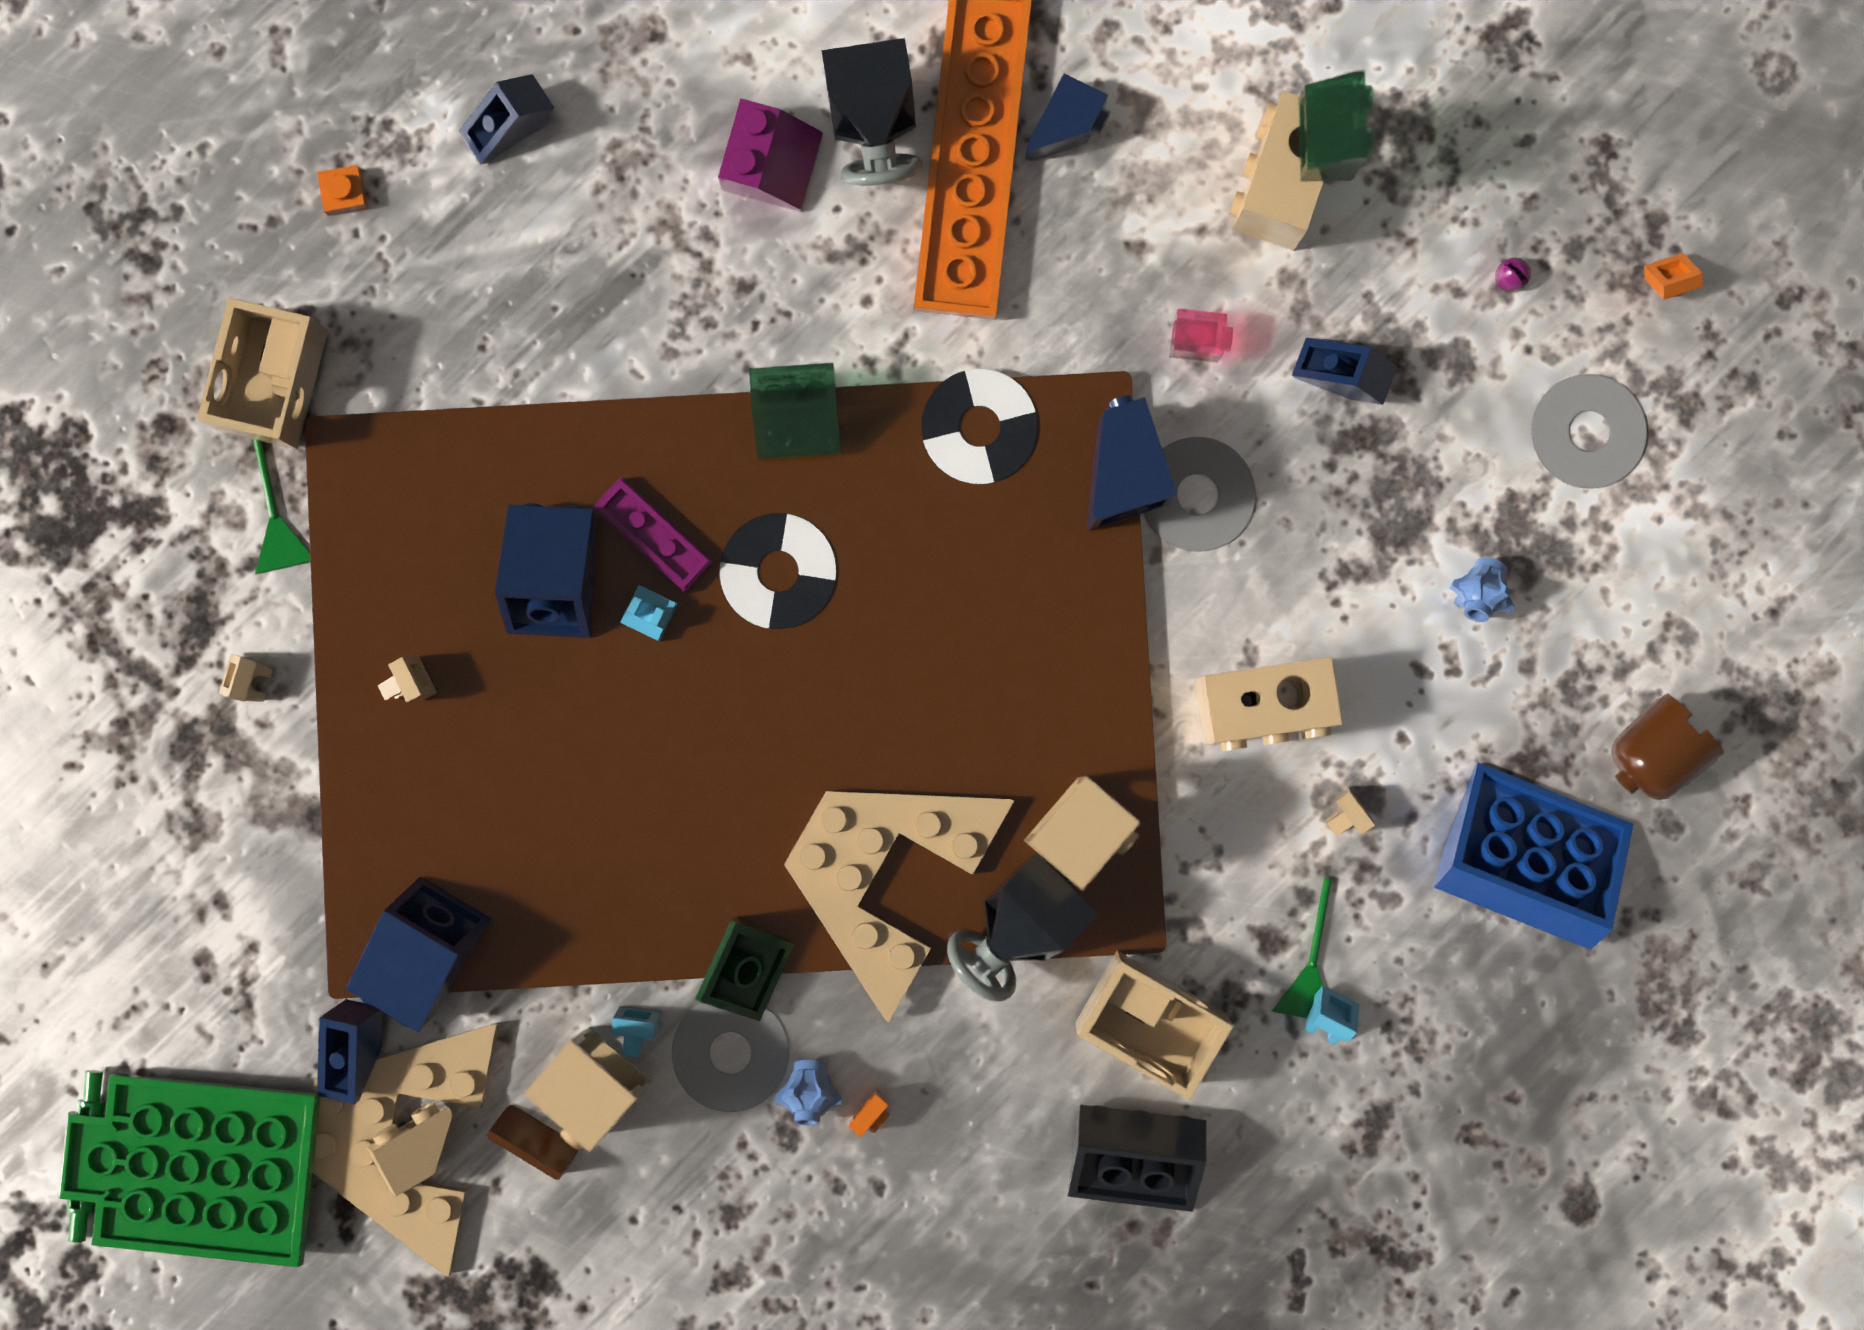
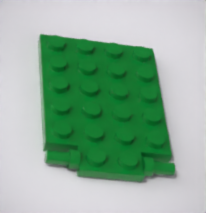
(191, 1168)

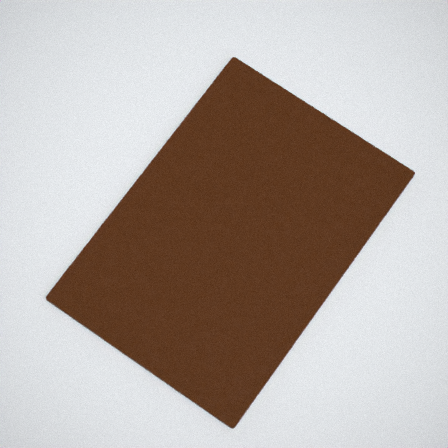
(650, 790)

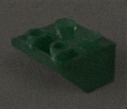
(1334, 127)
(795, 411)

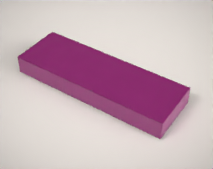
(653, 534)

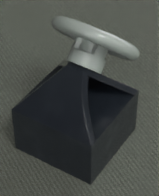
(872, 107)
(1026, 920)

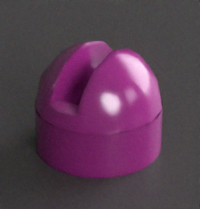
(1508, 279)

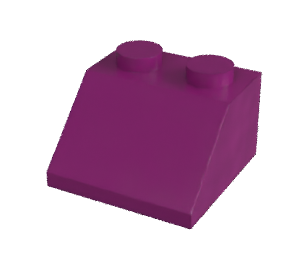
(769, 156)

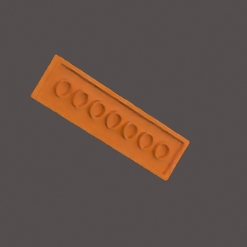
(972, 157)

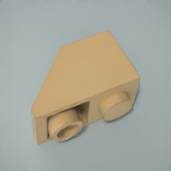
(412, 1151)

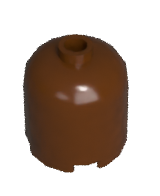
(1662, 751)

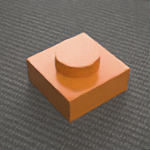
(342, 190)
(1673, 276)
(870, 1115)

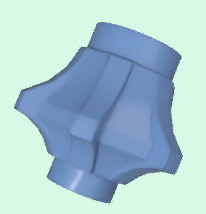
(1483, 590)
(808, 1092)

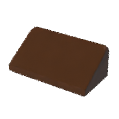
(532, 1142)

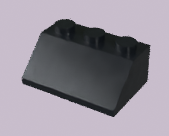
(1137, 1158)

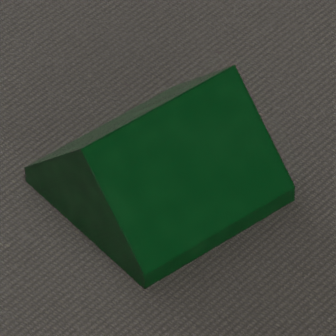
(745, 970)

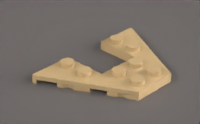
(844, 852)
(429, 1213)

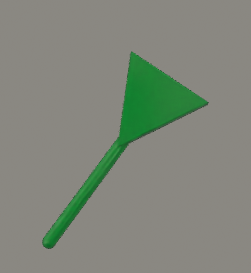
(280, 545)
(1300, 995)

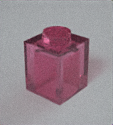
(1200, 335)

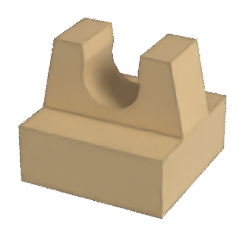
(239, 678)
(408, 681)
(1349, 814)

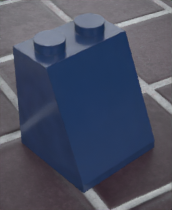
(1128, 465)
(547, 570)
(417, 953)

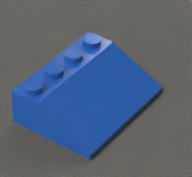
(1536, 857)

